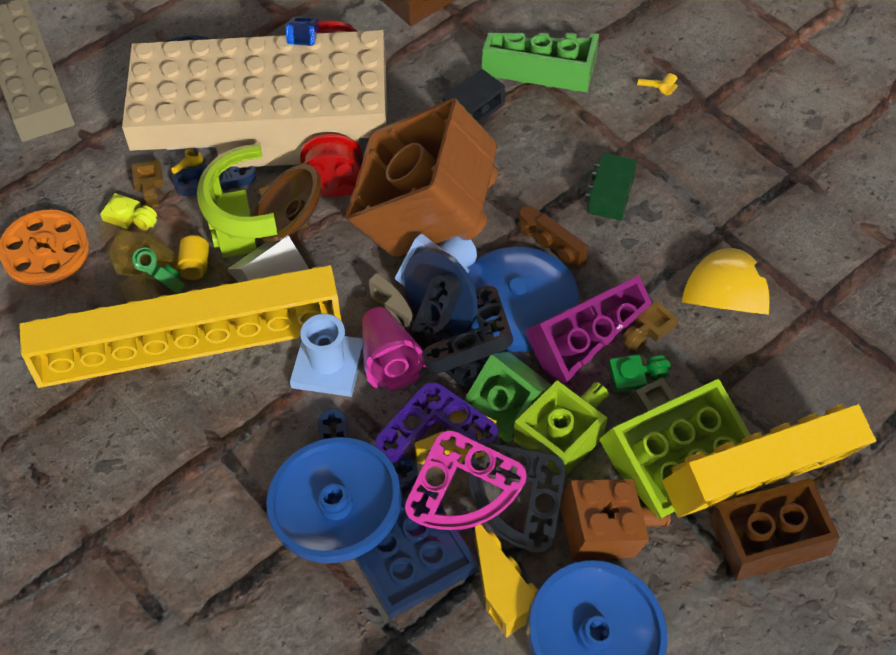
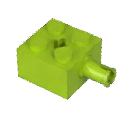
(563, 424)

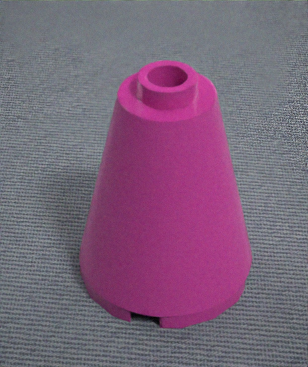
(389, 351)

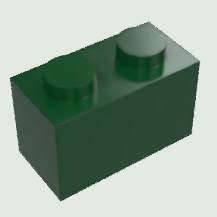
(611, 186)

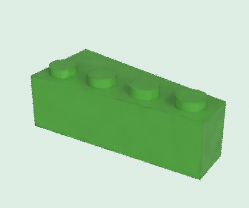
(542, 59)

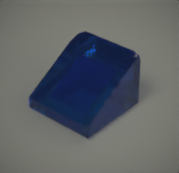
(302, 31)

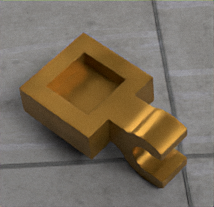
(147, 178)

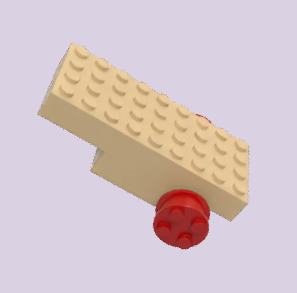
(252, 90)

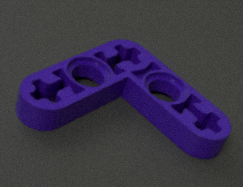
(436, 412)

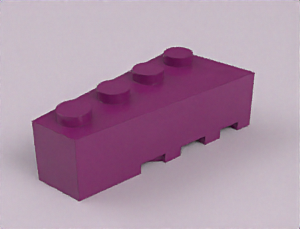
(579, 332)

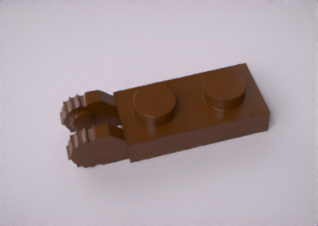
(552, 235)

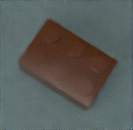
(774, 529)

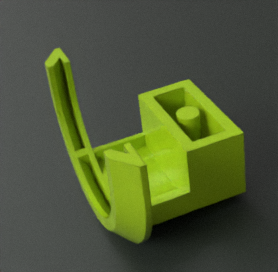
(230, 211)

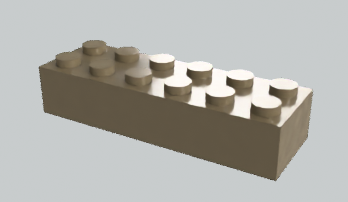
(29, 76)

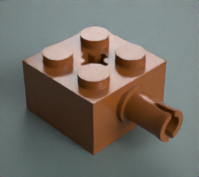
(606, 519)

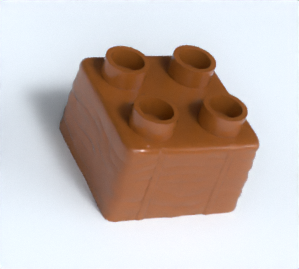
(424, 179)

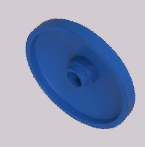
(529, 285)
(334, 500)
(595, 612)

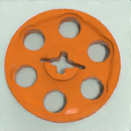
(43, 257)

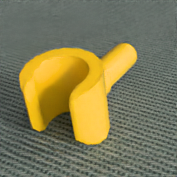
(665, 86)
(190, 160)

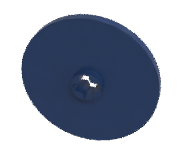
(422, 269)

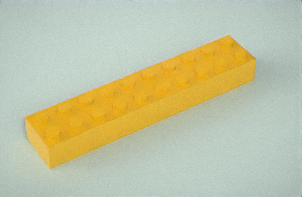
(176, 326)

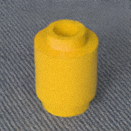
(193, 257)

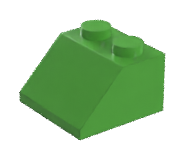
(505, 391)

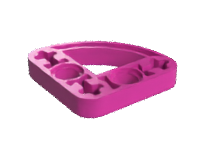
(449, 465)

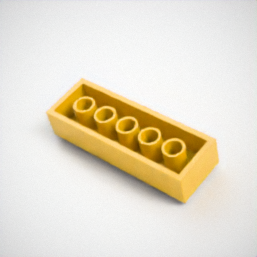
(767, 458)

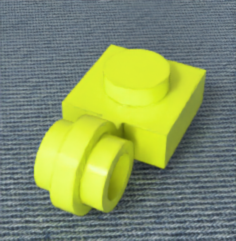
(124, 210)

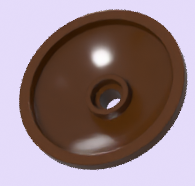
(291, 199)

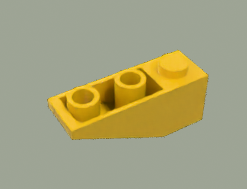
(504, 590)

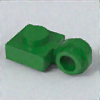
(166, 275)
(630, 374)

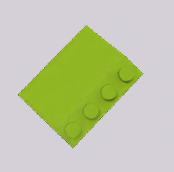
(667, 435)

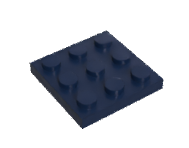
(415, 561)

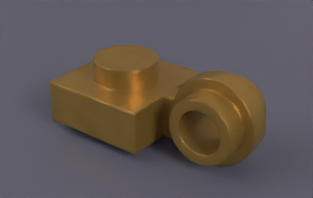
(654, 322)

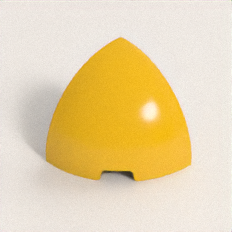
(728, 282)

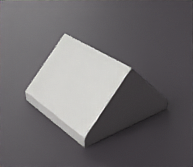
(269, 260)

